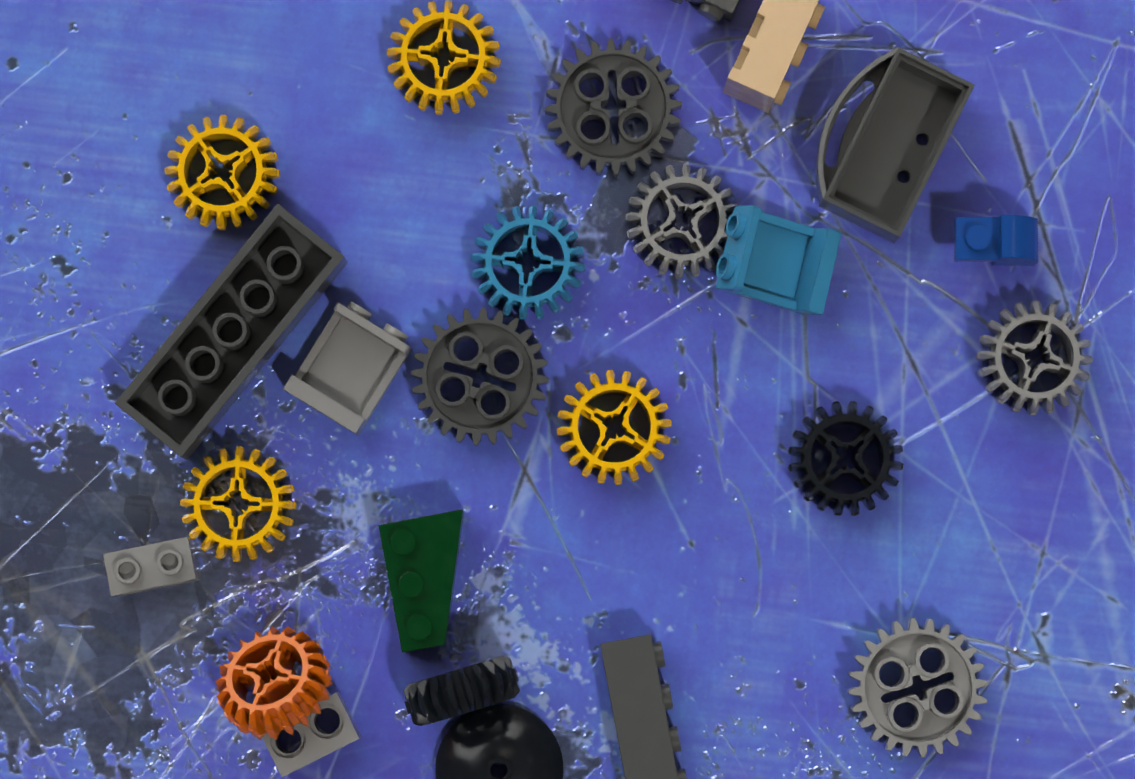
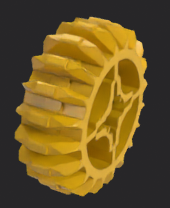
(424, 55)
(206, 183)
(633, 395)
(238, 524)

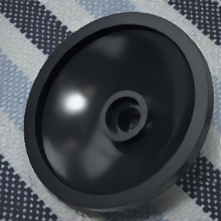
(503, 736)

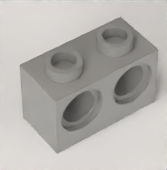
(152, 566)
(314, 741)

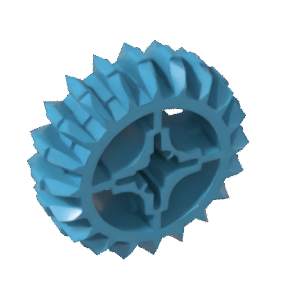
(547, 263)

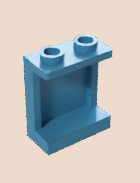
(777, 261)

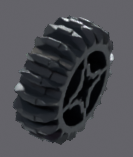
(859, 472)
(461, 691)

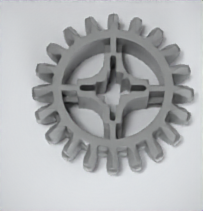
(671, 203)
(1013, 351)

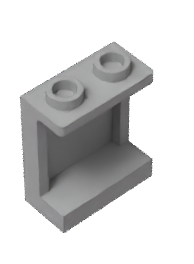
(349, 367)

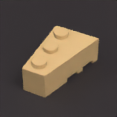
(769, 51)

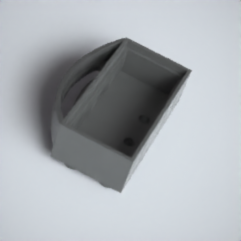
(881, 142)

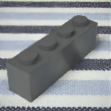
(640, 708)

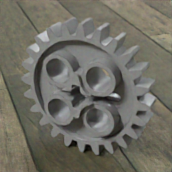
(929, 724)

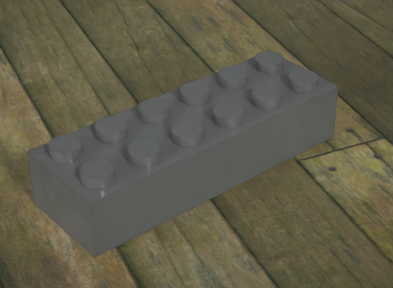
(231, 332)

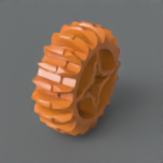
(279, 695)

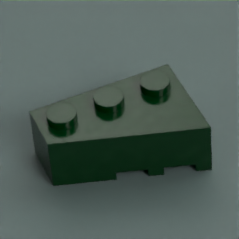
(421, 575)

